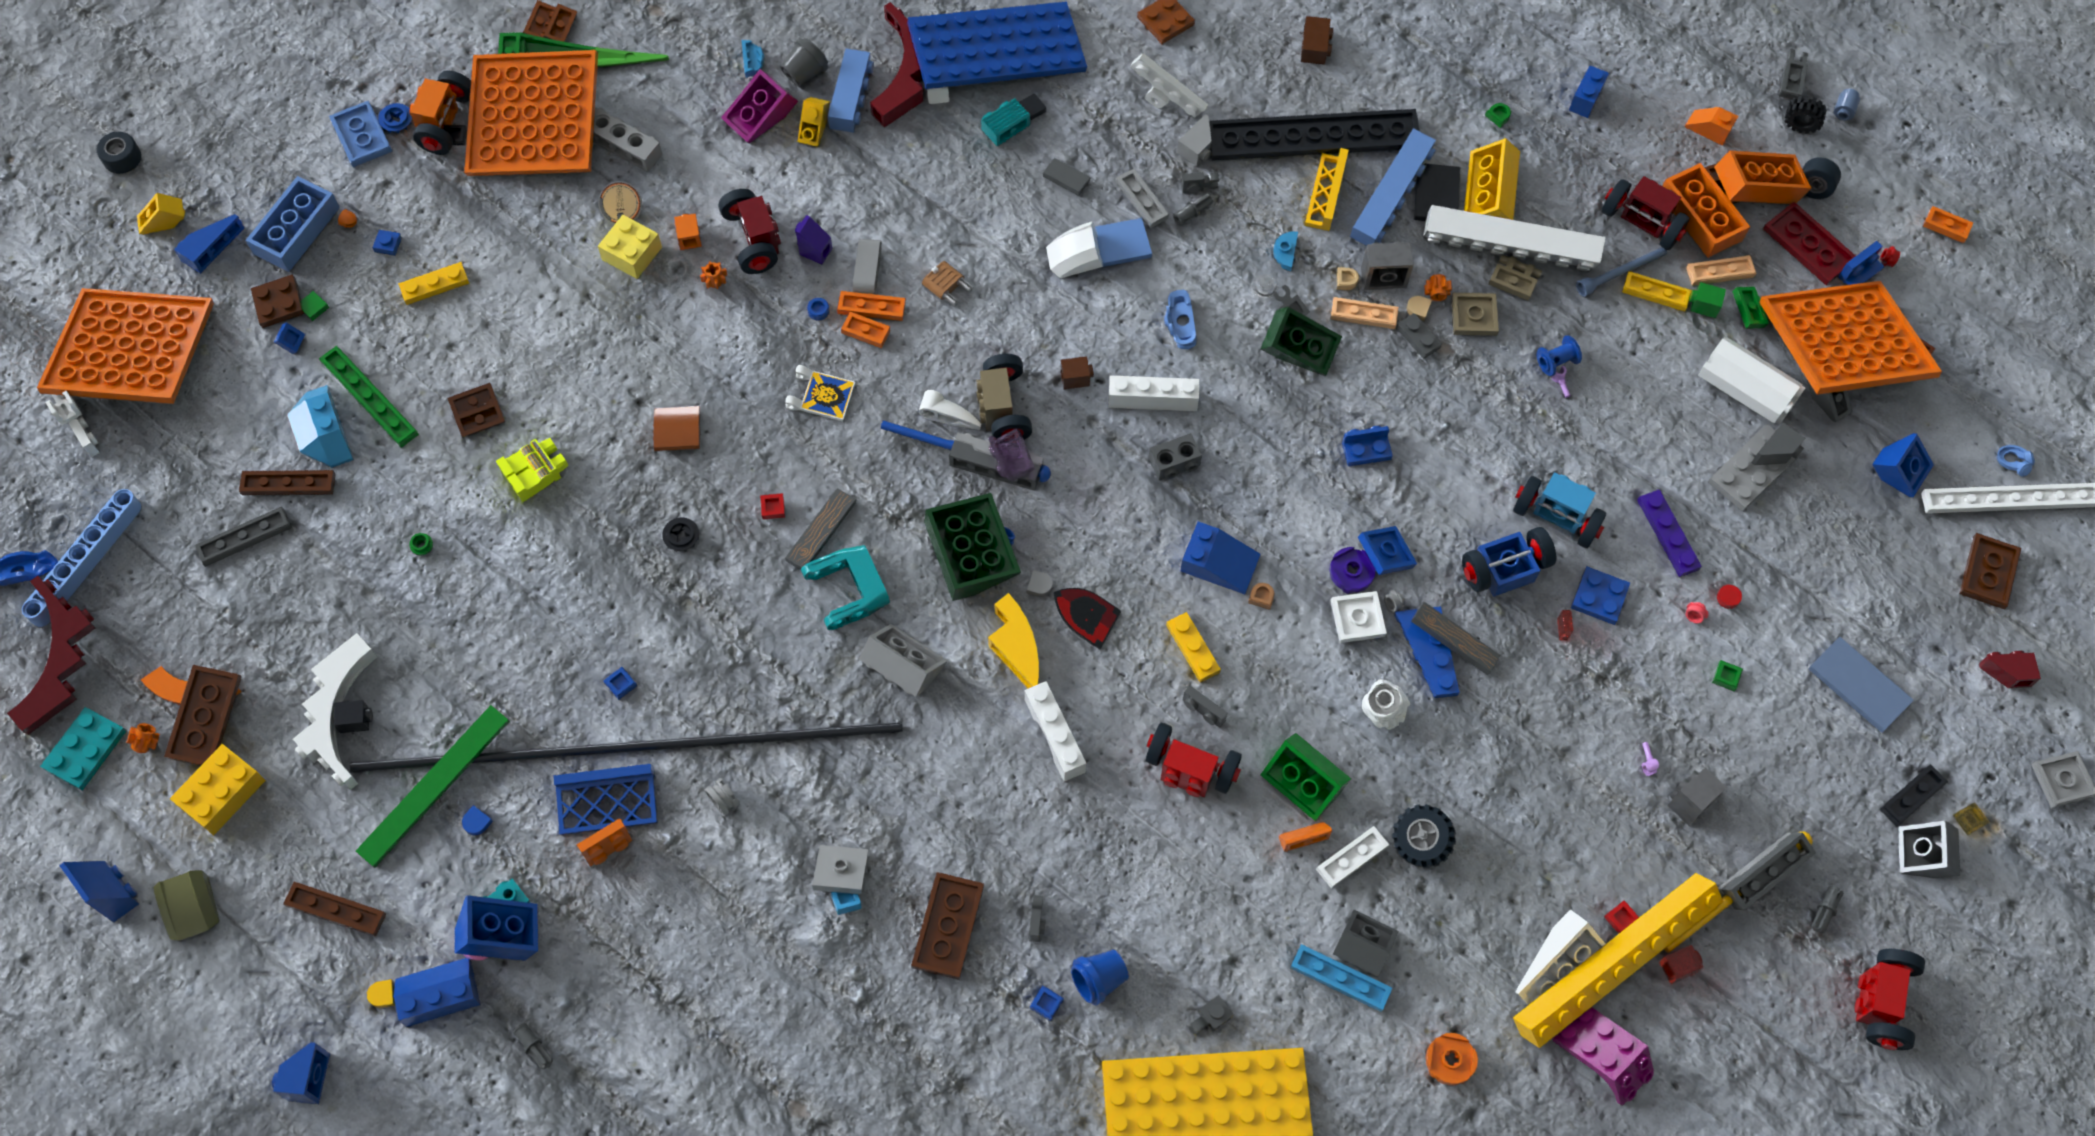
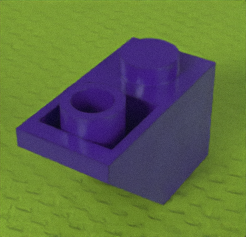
(812, 240)

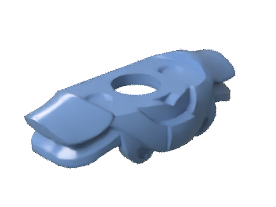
(1180, 305)

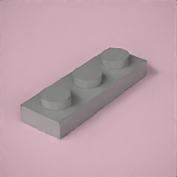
(1142, 198)

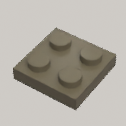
(1474, 314)

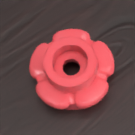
(1696, 612)

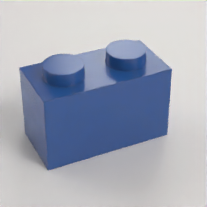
(1588, 91)

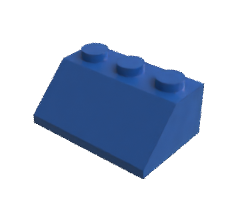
(497, 928)
(435, 992)

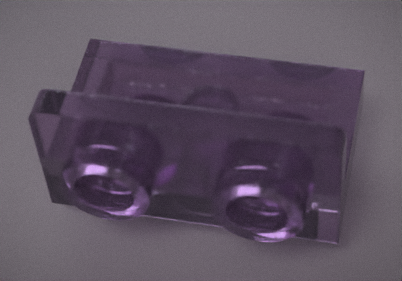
(1011, 455)

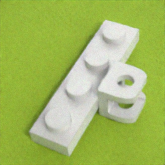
(1166, 87)
(68, 412)

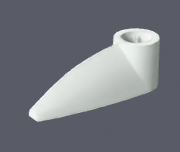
(944, 411)

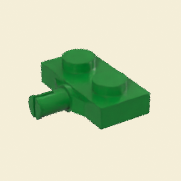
(1750, 308)

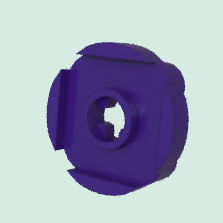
(1347, 581)

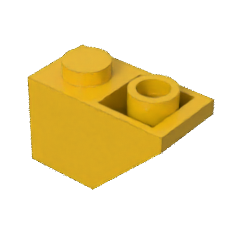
(813, 120)

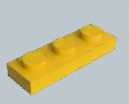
(433, 283)
(1193, 647)

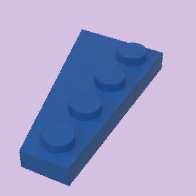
(1432, 656)

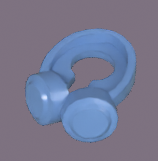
(2022, 468)

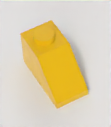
(160, 214)

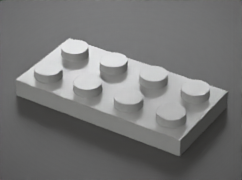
(1744, 481)

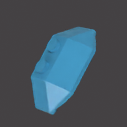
(320, 428)

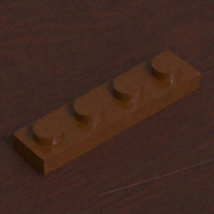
(287, 482)
(334, 909)

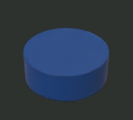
(818, 309)

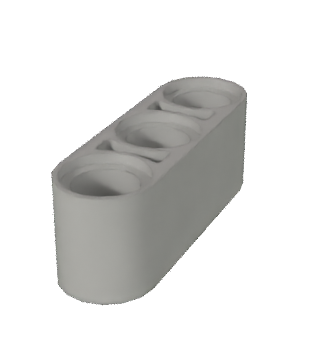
(867, 266)

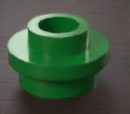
(420, 538)

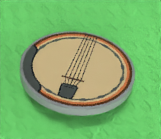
(618, 200)

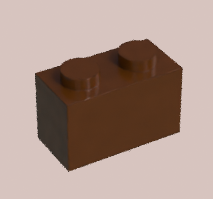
(1315, 40)

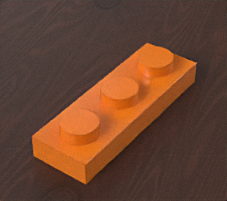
(872, 305)

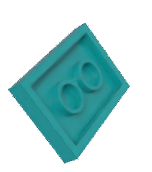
(83, 748)

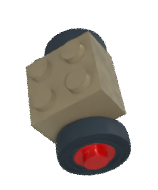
(995, 396)

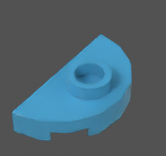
(752, 58)
(1284, 249)

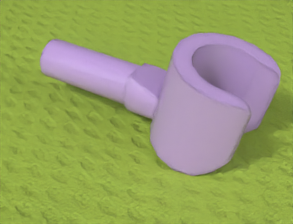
(1560, 378)
(1651, 766)

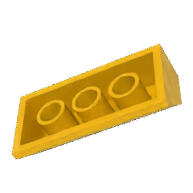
(1493, 180)

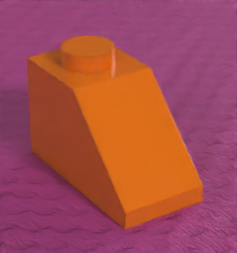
(1712, 123)

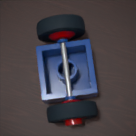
(1509, 561)

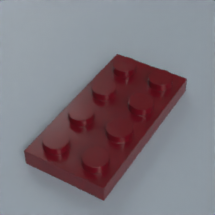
(1809, 242)

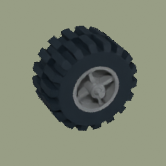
(1424, 836)

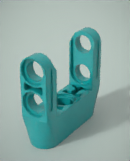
(865, 577)

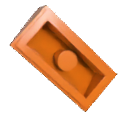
(1305, 836)

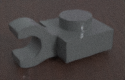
(1212, 1014)

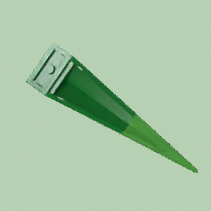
(527, 43)

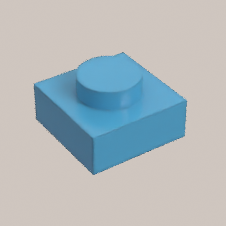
(845, 902)

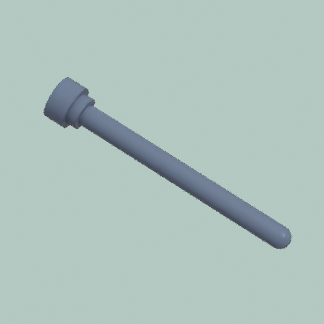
(1588, 285)

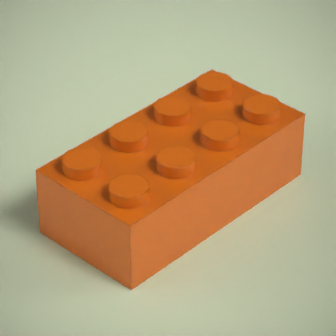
(1762, 177)
(1713, 217)

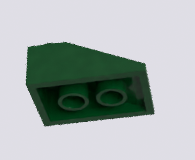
(1301, 341)

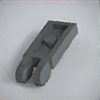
(1793, 76)

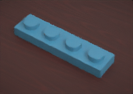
(1341, 978)

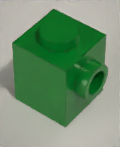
(1707, 300)

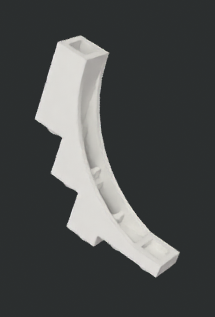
(334, 677)

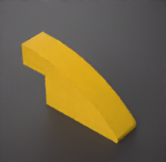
(1015, 642)

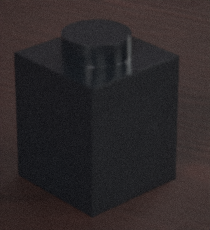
(352, 716)

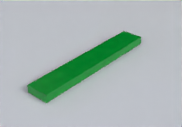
(369, 396)

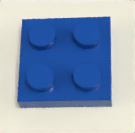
(1387, 550)
(1600, 595)

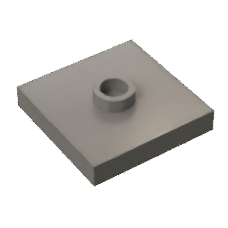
(2064, 779)
(840, 869)

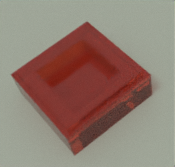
(1565, 624)

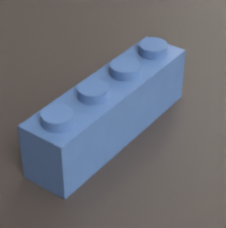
(850, 90)

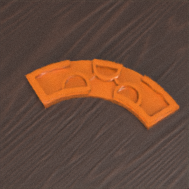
(166, 685)

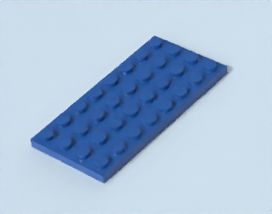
(996, 45)

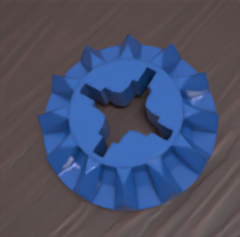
(396, 110)

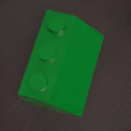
(1305, 776)

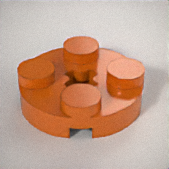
(1463, 1051)

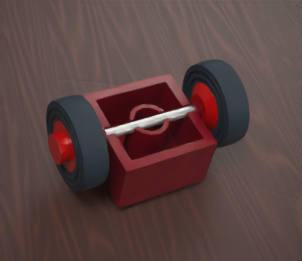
(1649, 209)
(758, 228)

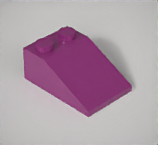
(759, 107)

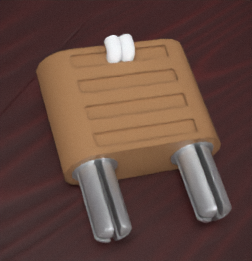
(944, 280)

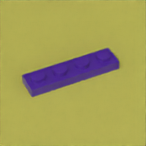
(1669, 533)

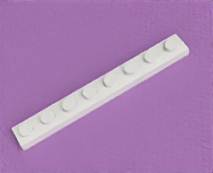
(2009, 498)

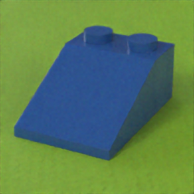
(1219, 558)
(101, 887)

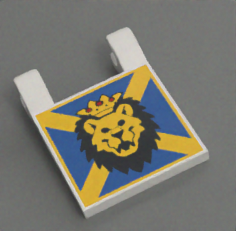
(824, 395)

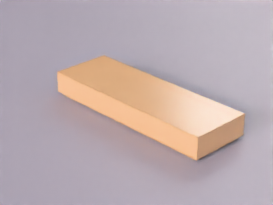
(1721, 270)
(1364, 313)

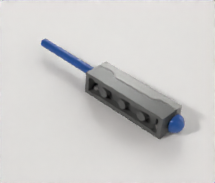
(974, 455)

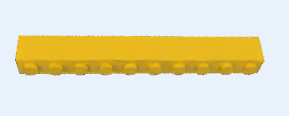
(1617, 960)

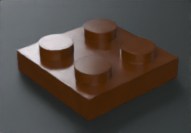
(277, 301)

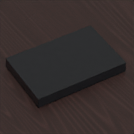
(1436, 187)

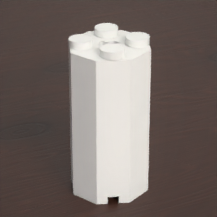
(1751, 380)

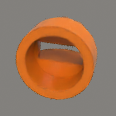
(347, 219)

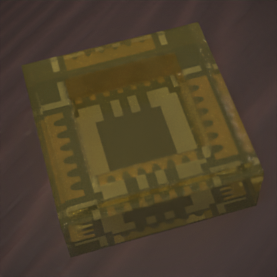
(1971, 818)

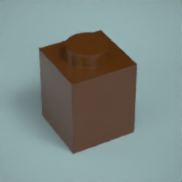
(1076, 372)

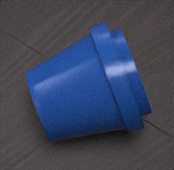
(1098, 975)

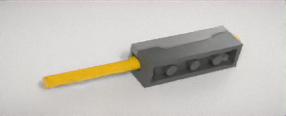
(1758, 877)

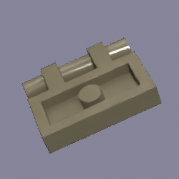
(1513, 281)

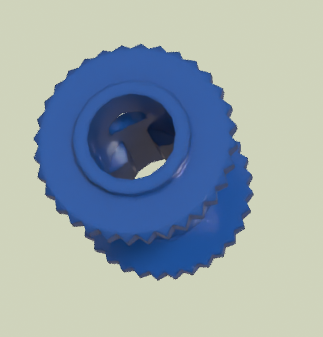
(1566, 352)

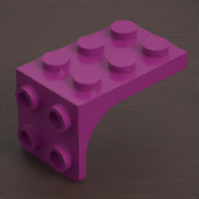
(1609, 1052)

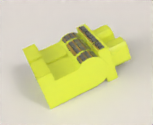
(532, 469)

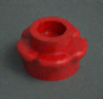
(1890, 256)

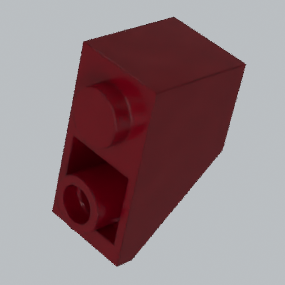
(2012, 669)

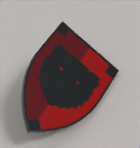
(1086, 614)

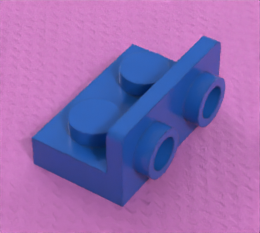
(1862, 266)
(1367, 446)

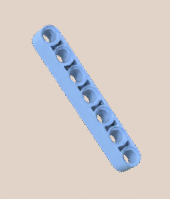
(87, 546)

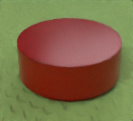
(1729, 596)

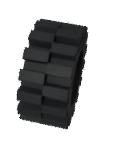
(1805, 114)

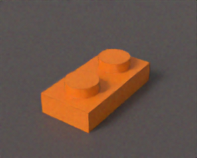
(1948, 224)
(865, 329)

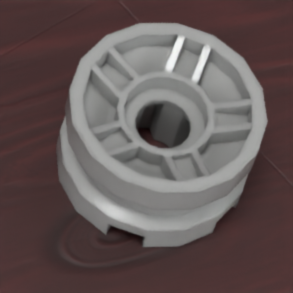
(722, 797)

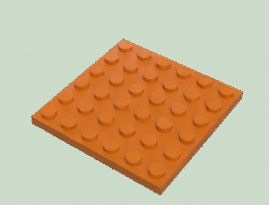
(531, 113)
(1849, 337)
(126, 346)

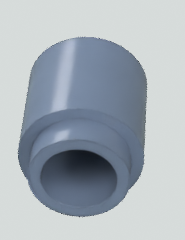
(1847, 104)

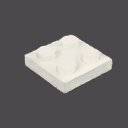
(1358, 617)

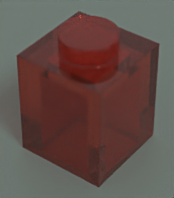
(1681, 964)

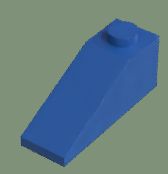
(204, 245)

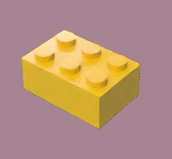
(217, 789)

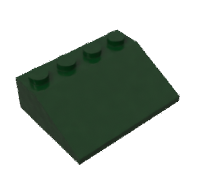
(971, 545)

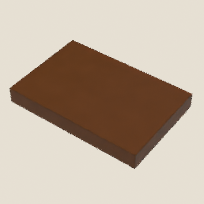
(1990, 571)

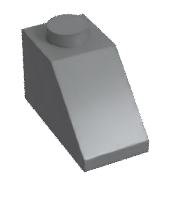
(1196, 143)

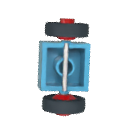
(1563, 505)

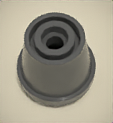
(804, 62)

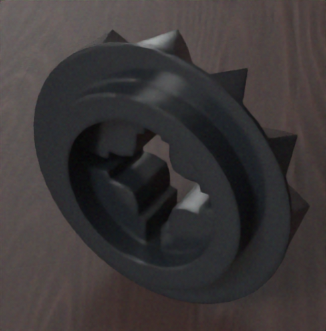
(675, 527)

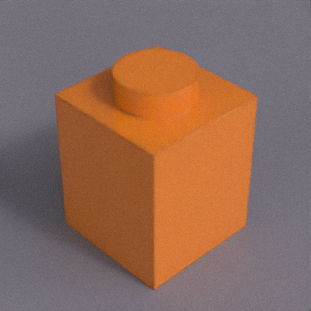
(687, 231)

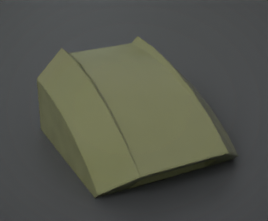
(186, 904)

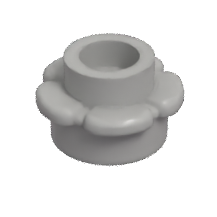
(1394, 601)

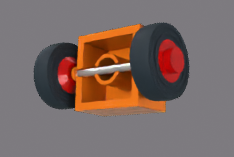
(438, 107)

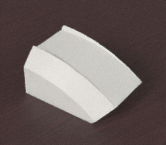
(1075, 251)

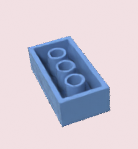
(292, 224)

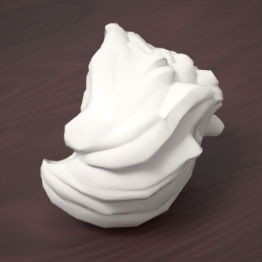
(1385, 704)

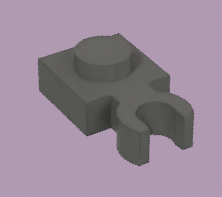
(1197, 182)
(1294, 303)
(1037, 925)

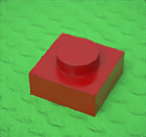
(772, 506)
(1621, 917)

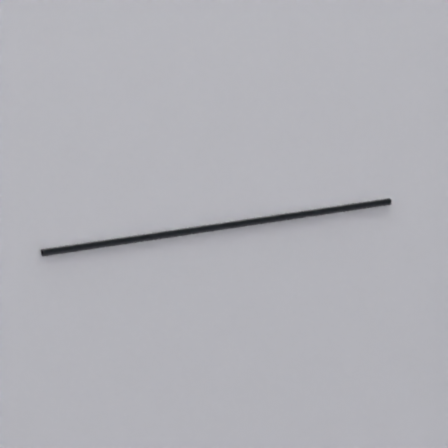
(638, 746)

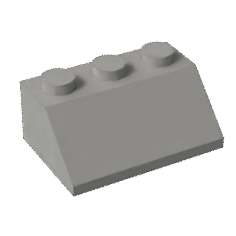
(902, 659)

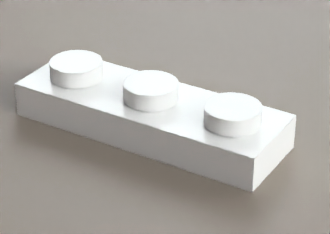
(1352, 857)

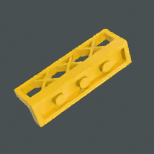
(1334, 190)

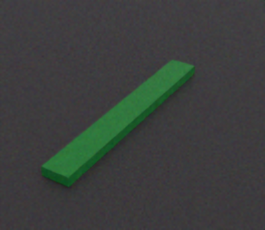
(432, 786)

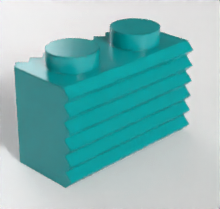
(1005, 121)

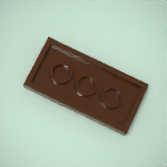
(202, 715)
(947, 926)

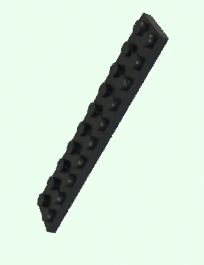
(1311, 134)

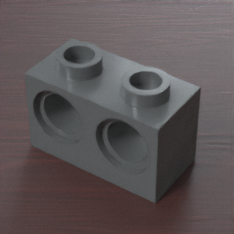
(1172, 452)

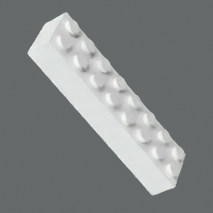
(1513, 237)

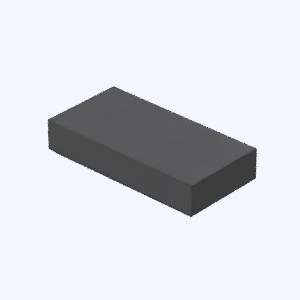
(1066, 176)

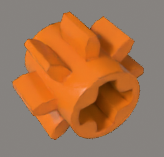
(713, 275)
(1438, 287)
(143, 738)

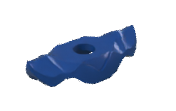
(33, 564)

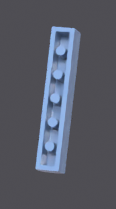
(1393, 187)

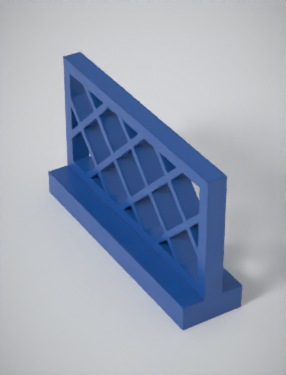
(599, 779)

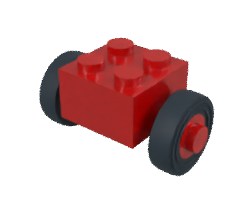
(1189, 766)
(1885, 997)

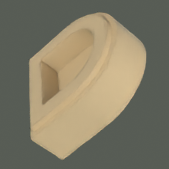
(1347, 278)
(1419, 306)

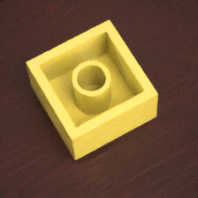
(629, 246)

